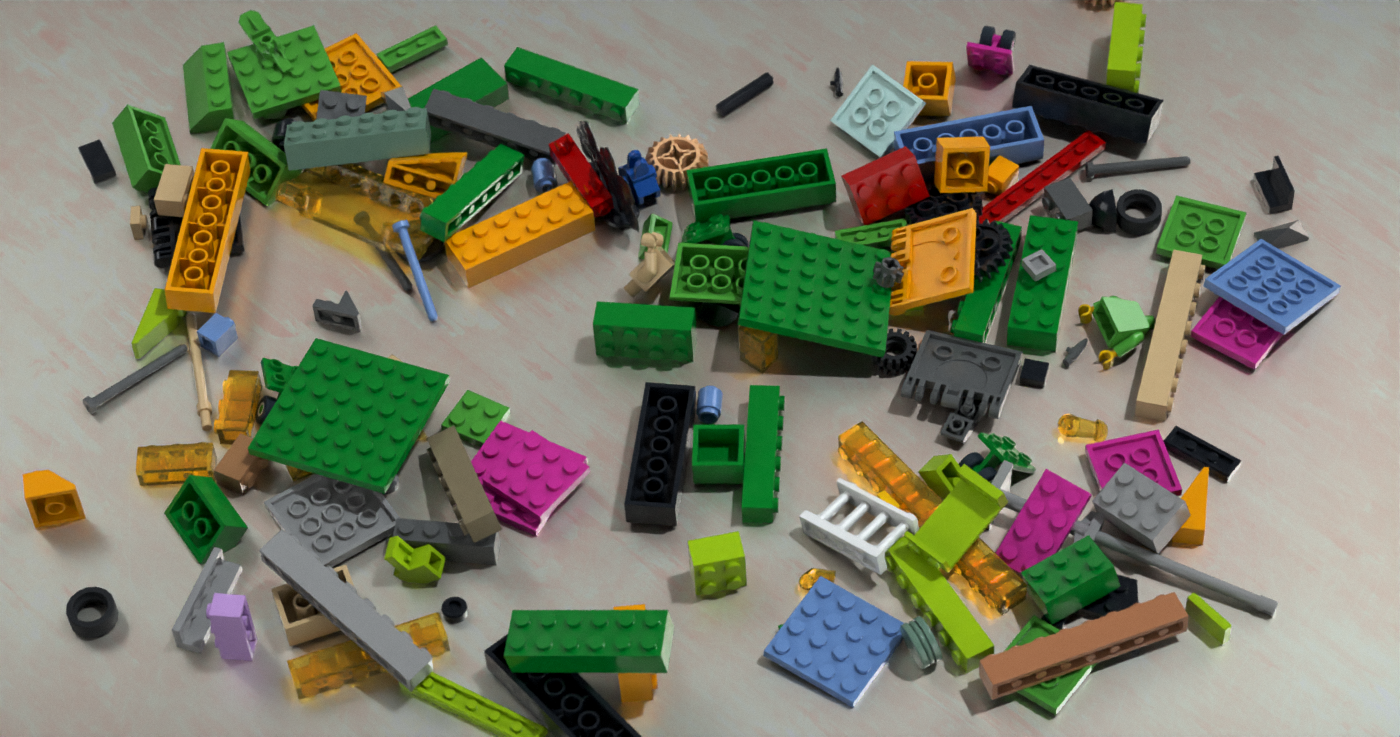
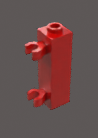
(581, 174)

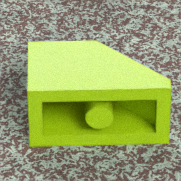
(941, 474)

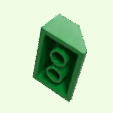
(205, 517)

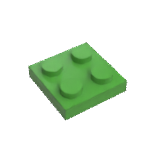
(475, 417)

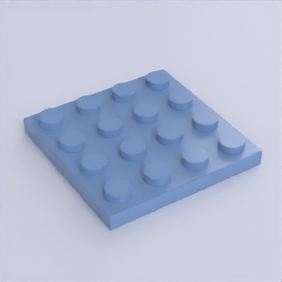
(1272, 286)
(835, 641)

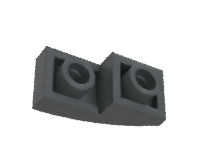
(961, 423)

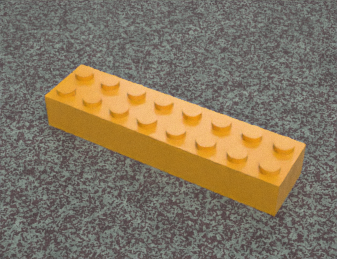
(207, 231)

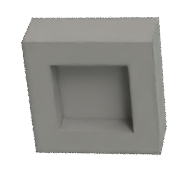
(1038, 265)

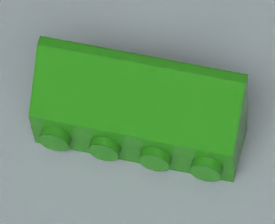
(208, 88)
(144, 146)
(266, 160)

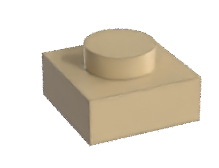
(138, 222)

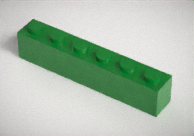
(572, 85)
(471, 192)
(980, 307)
(761, 454)

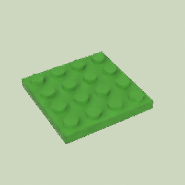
(270, 89)

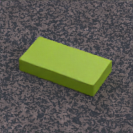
(1208, 618)

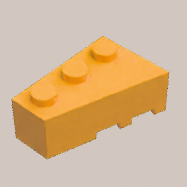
(426, 173)

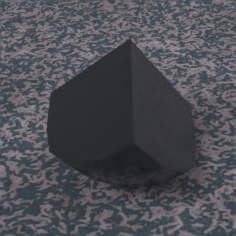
(1104, 211)
(718, 313)

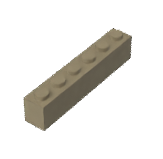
(463, 485)

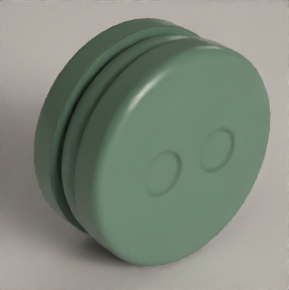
(921, 642)

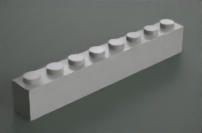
(347, 610)

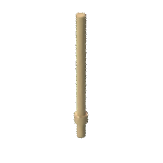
(203, 406)

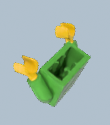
(1120, 324)

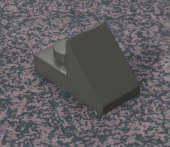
(341, 315)

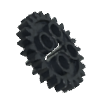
(943, 204)
(991, 248)

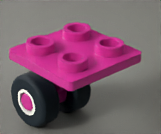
(992, 52)

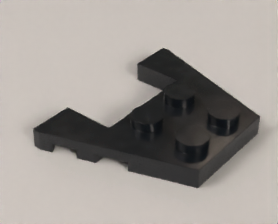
(1116, 600)

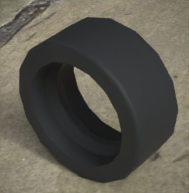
(1143, 198)
(97, 627)

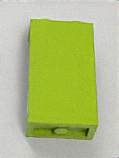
(957, 520)

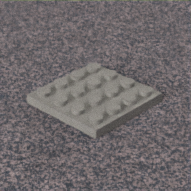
(333, 517)

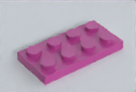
(1043, 522)

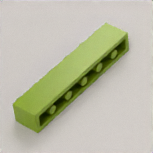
(940, 606)

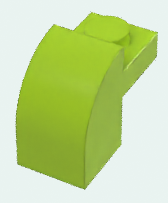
(414, 565)

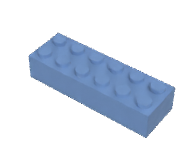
(1009, 133)

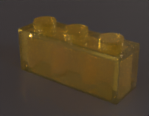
(238, 405)
(174, 463)

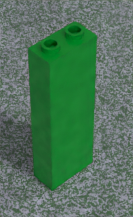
(474, 81)

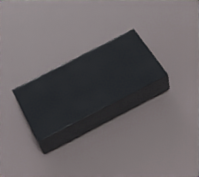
(97, 161)

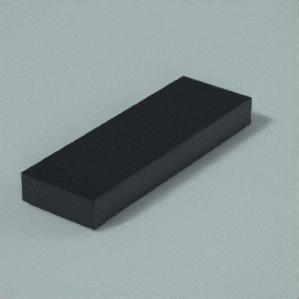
(1202, 453)

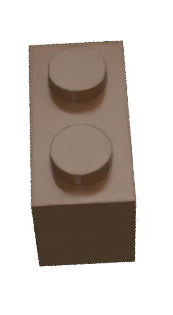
(238, 468)

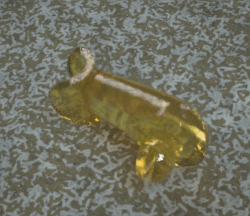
(1074, 426)

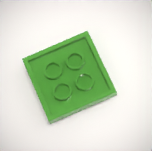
(1202, 230)
(1056, 691)

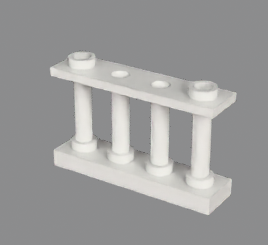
(852, 545)

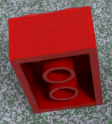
(885, 186)

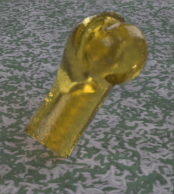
(809, 578)

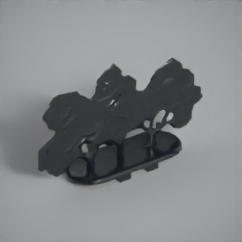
(625, 208)

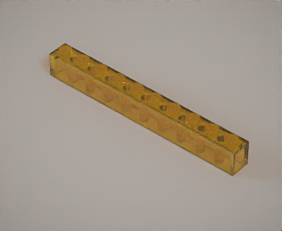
(887, 472)

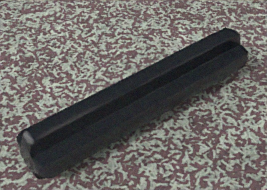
(744, 94)

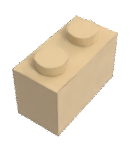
(174, 190)

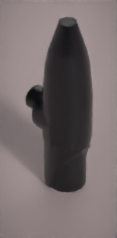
(838, 83)

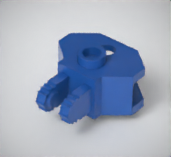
(640, 177)

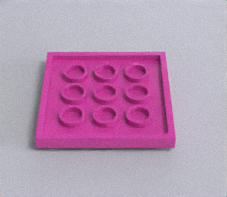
(494, 449)

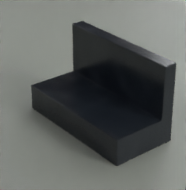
(1275, 187)

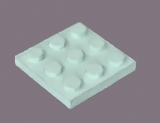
(877, 110)

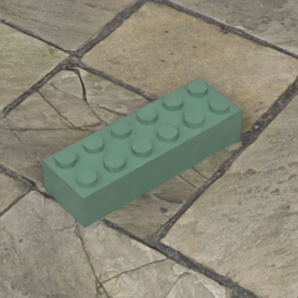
(357, 138)

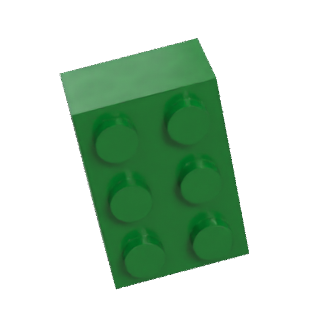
(1070, 579)

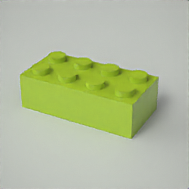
(1125, 47)

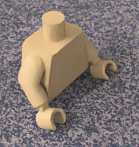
(653, 268)

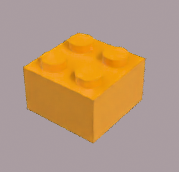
(933, 84)
(961, 164)

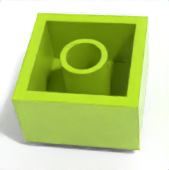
(717, 563)

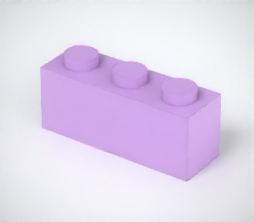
(232, 626)

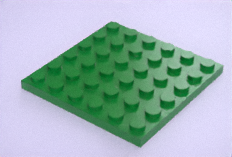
(815, 289)
(349, 415)

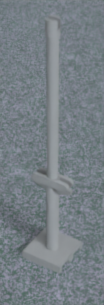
(1092, 526)

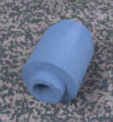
(543, 175)
(709, 404)

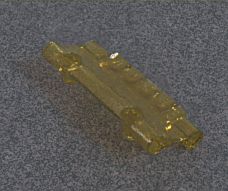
(357, 207)

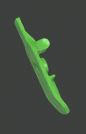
(259, 34)

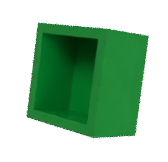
(718, 454)

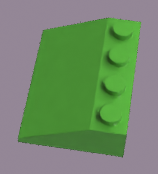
(709, 273)

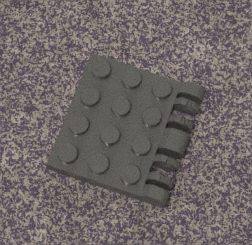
(962, 370)

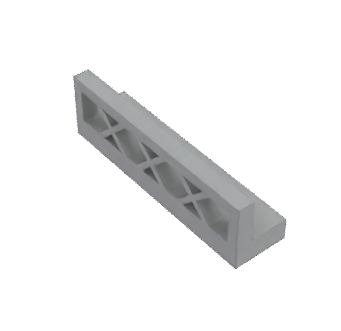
(192, 625)

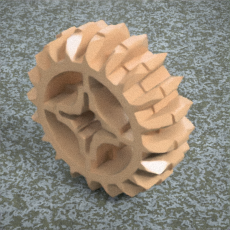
(674, 157)

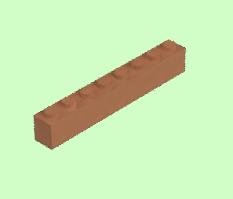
(1083, 645)

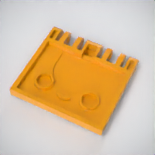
(935, 260)

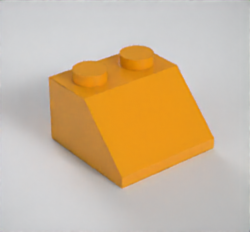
(51, 498)

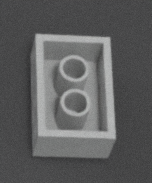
(1141, 508)

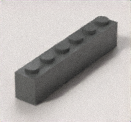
(490, 125)

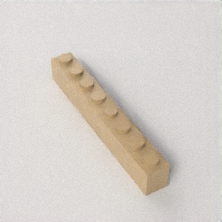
(1168, 336)

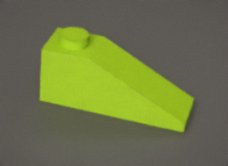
(155, 324)

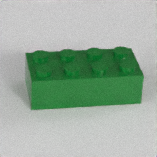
(645, 331)

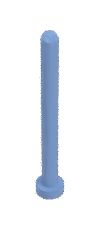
(401, 228)

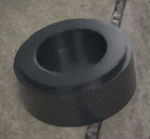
(454, 610)

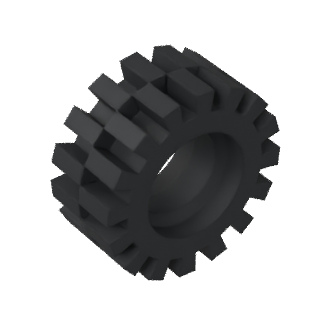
(898, 362)

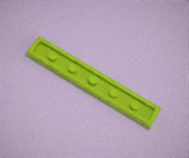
(476, 708)

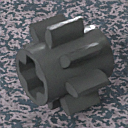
(888, 272)

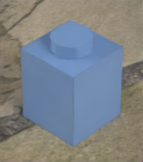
(217, 334)

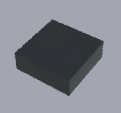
(1034, 372)

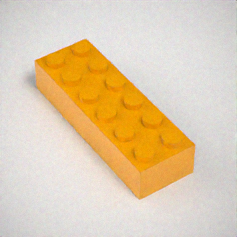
(519, 234)

